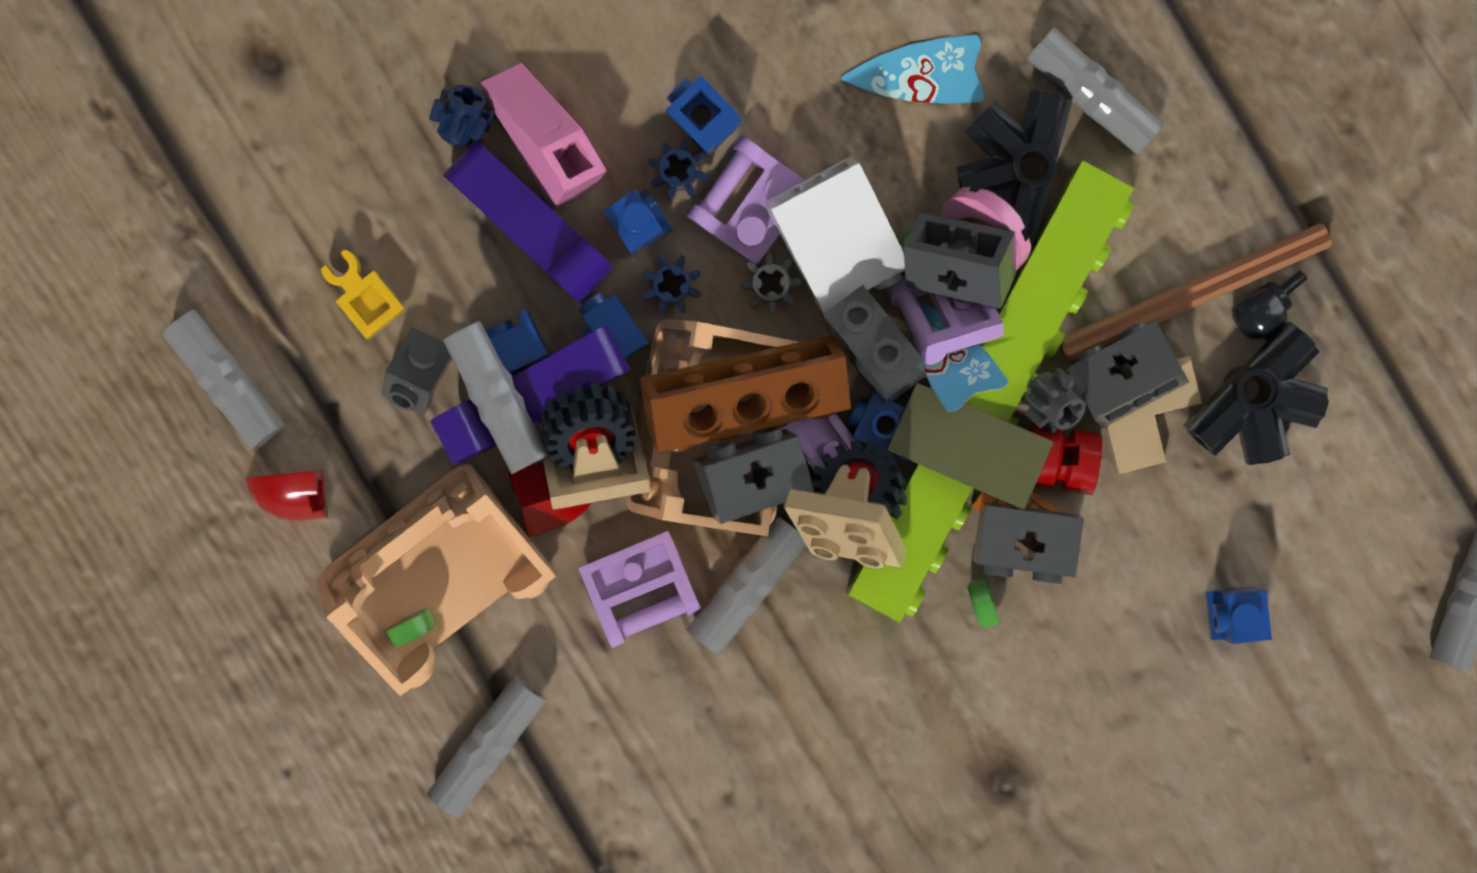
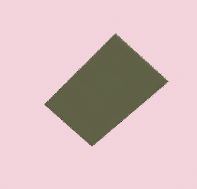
(971, 447)

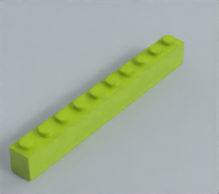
(1031, 316)

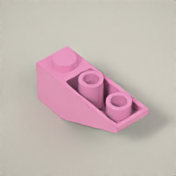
(544, 136)

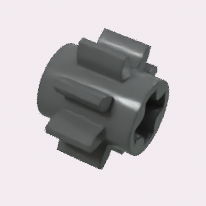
(769, 269)
(1055, 400)

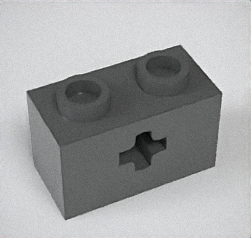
(960, 259)
(874, 345)
(1153, 369)
(731, 494)
(1055, 531)

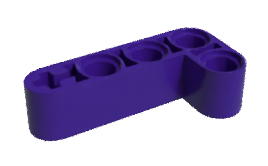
(529, 222)
(583, 362)

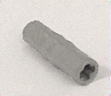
(1095, 91)
(223, 379)
(495, 396)
(747, 586)
(1458, 632)
(486, 746)

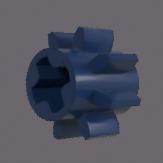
(461, 115)
(673, 182)
(678, 272)

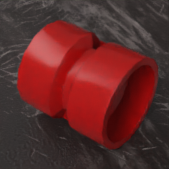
(1084, 465)

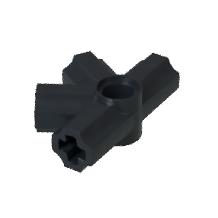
(1008, 144)
(1278, 398)

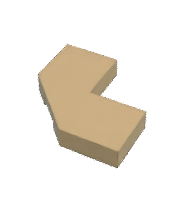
(1136, 437)

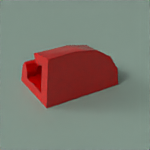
(290, 495)
(535, 502)

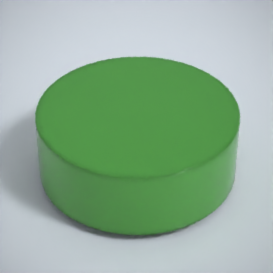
(983, 603)
(410, 627)

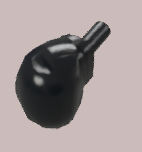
(1266, 308)

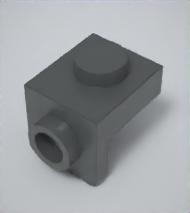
(416, 371)

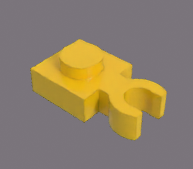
(367, 299)

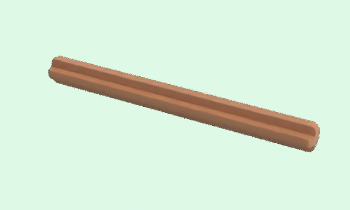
(1199, 290)

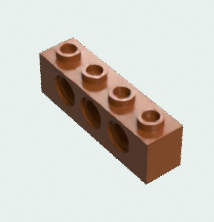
(722, 384)

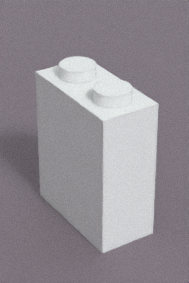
(837, 234)

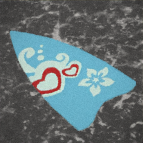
(924, 72)
(961, 371)

